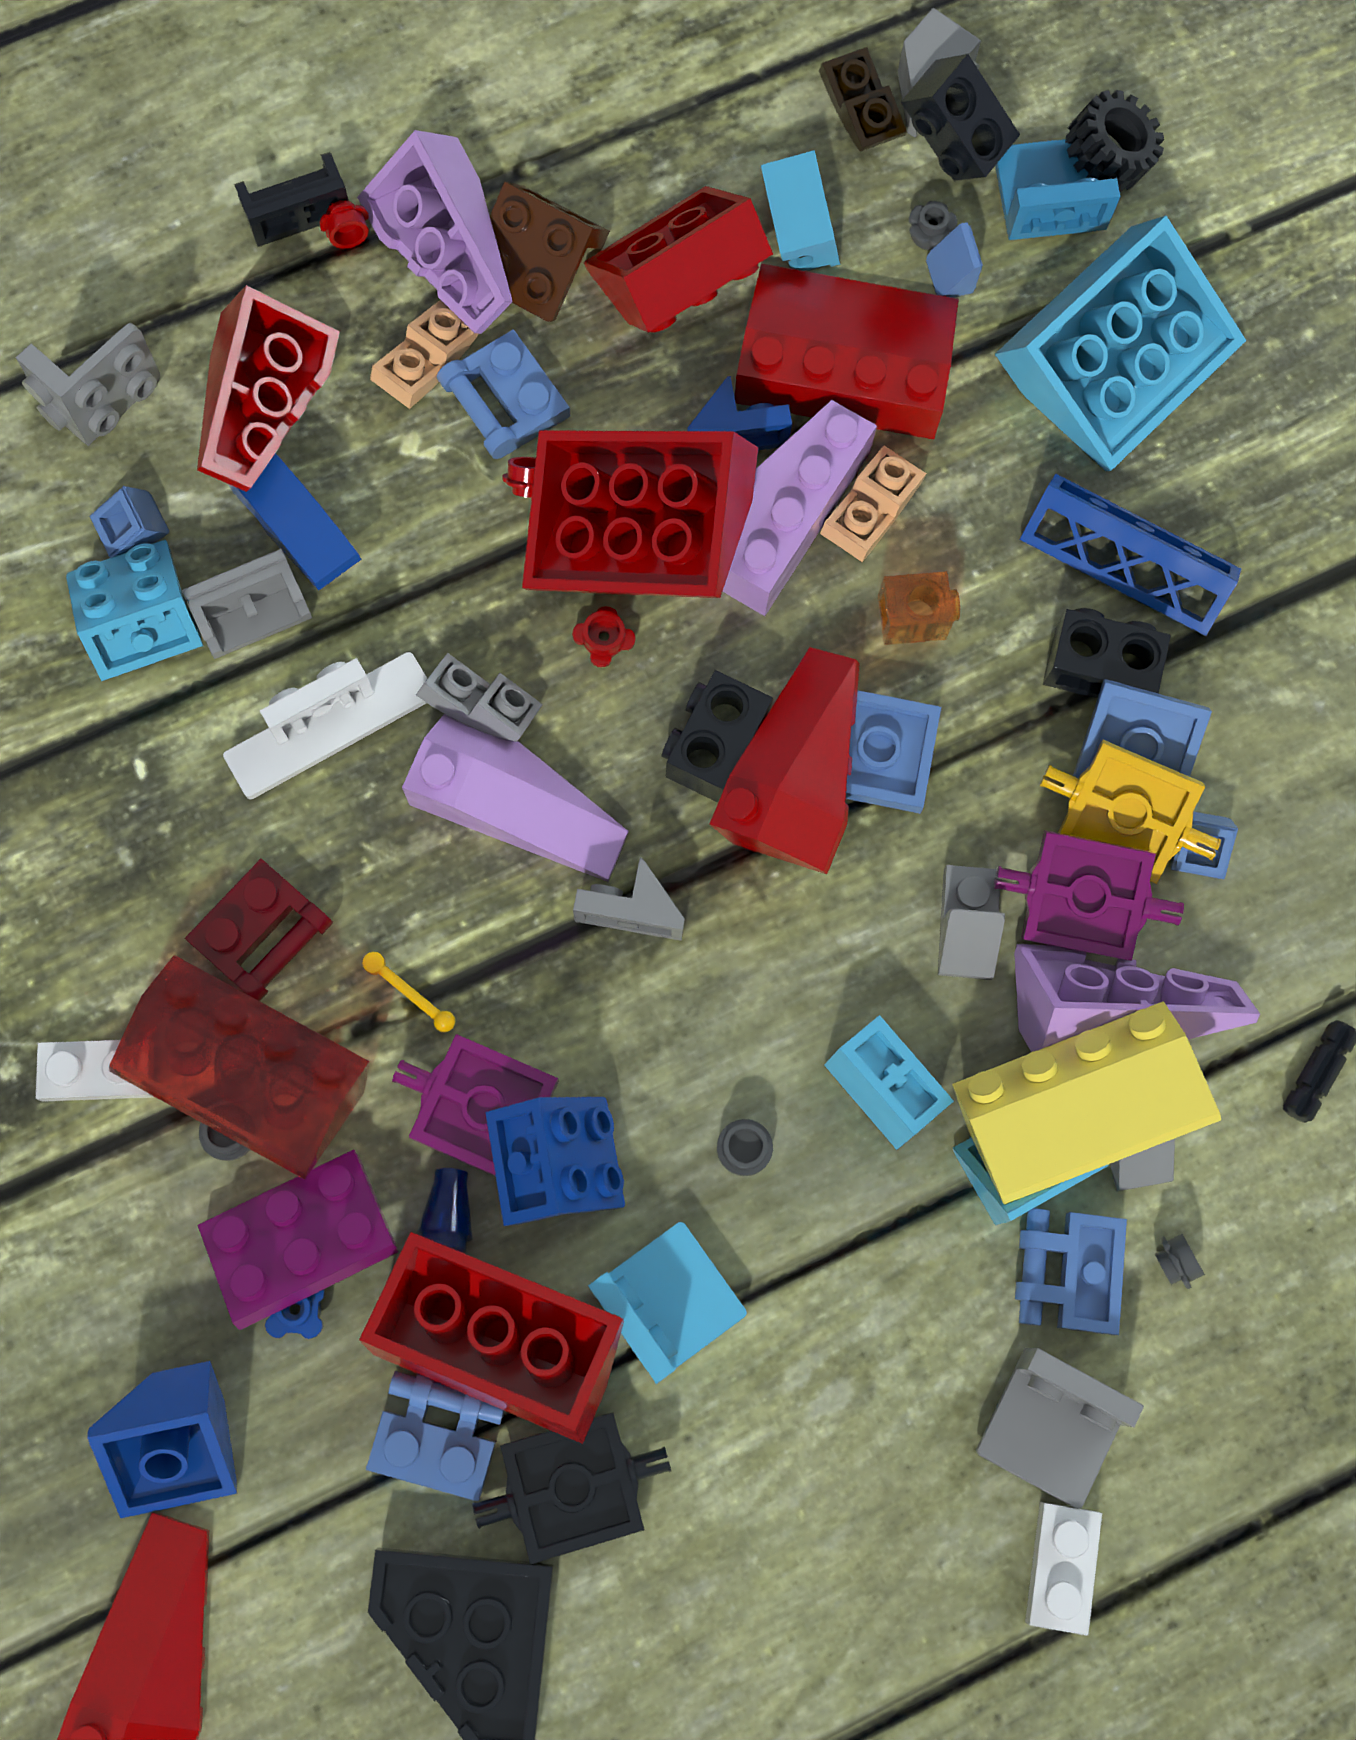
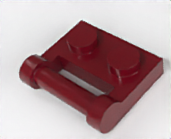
(247, 919)

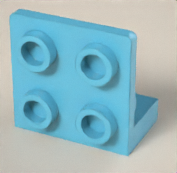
(131, 610)
(669, 1301)

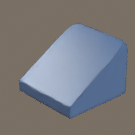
(955, 263)
(128, 520)
(1194, 863)

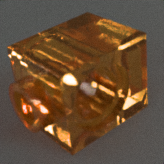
(904, 625)

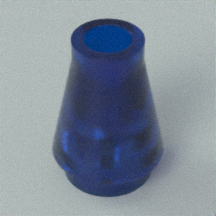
(447, 1210)

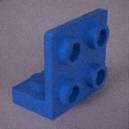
(554, 1158)

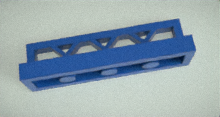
(1139, 536)

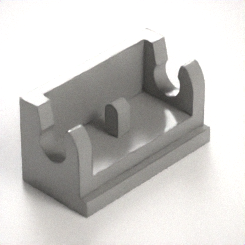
(247, 604)

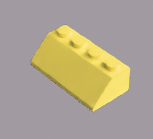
(1086, 1102)

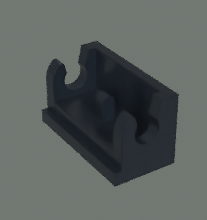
(293, 204)

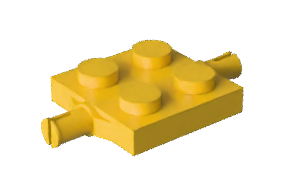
(1132, 805)

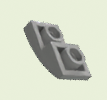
(492, 708)

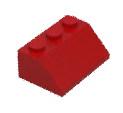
(681, 258)

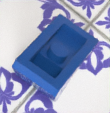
(760, 424)

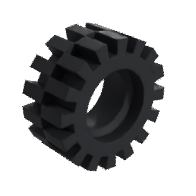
(1128, 126)

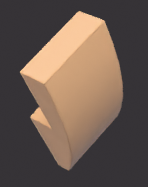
(429, 344)
(873, 503)

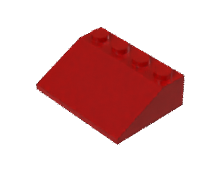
(849, 343)
(637, 511)

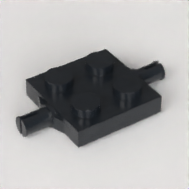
(571, 1491)

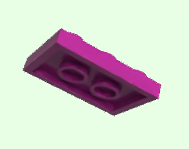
(297, 1239)

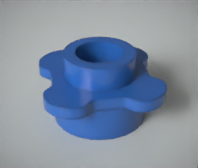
(306, 1322)

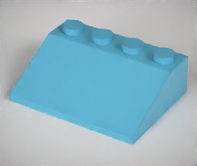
(1123, 343)

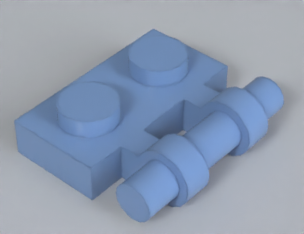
(1089, 1274)
(432, 1453)

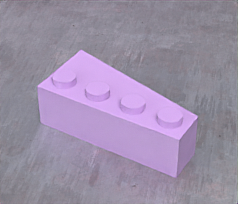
(793, 500)

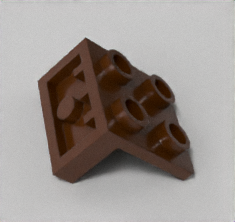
(540, 247)

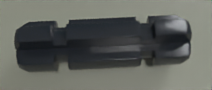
(1320, 1071)

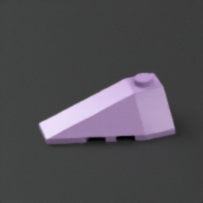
(437, 218)
(511, 797)

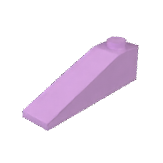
(1067, 995)

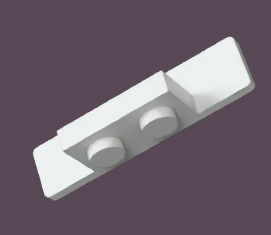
(324, 719)

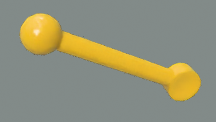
(375, 964)

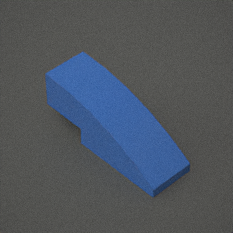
(298, 524)

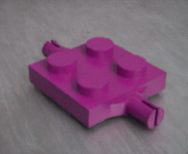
(1088, 895)
(461, 1091)

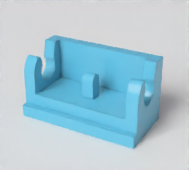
(800, 212)
(888, 1082)

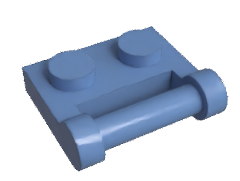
(517, 385)

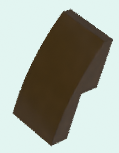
(861, 101)

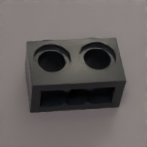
(960, 118)
(1107, 642)
(722, 738)

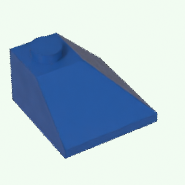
(166, 1442)

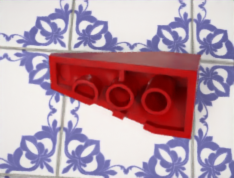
(258, 383)
(793, 775)
(151, 1648)

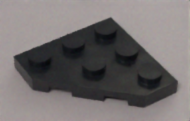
(468, 1634)

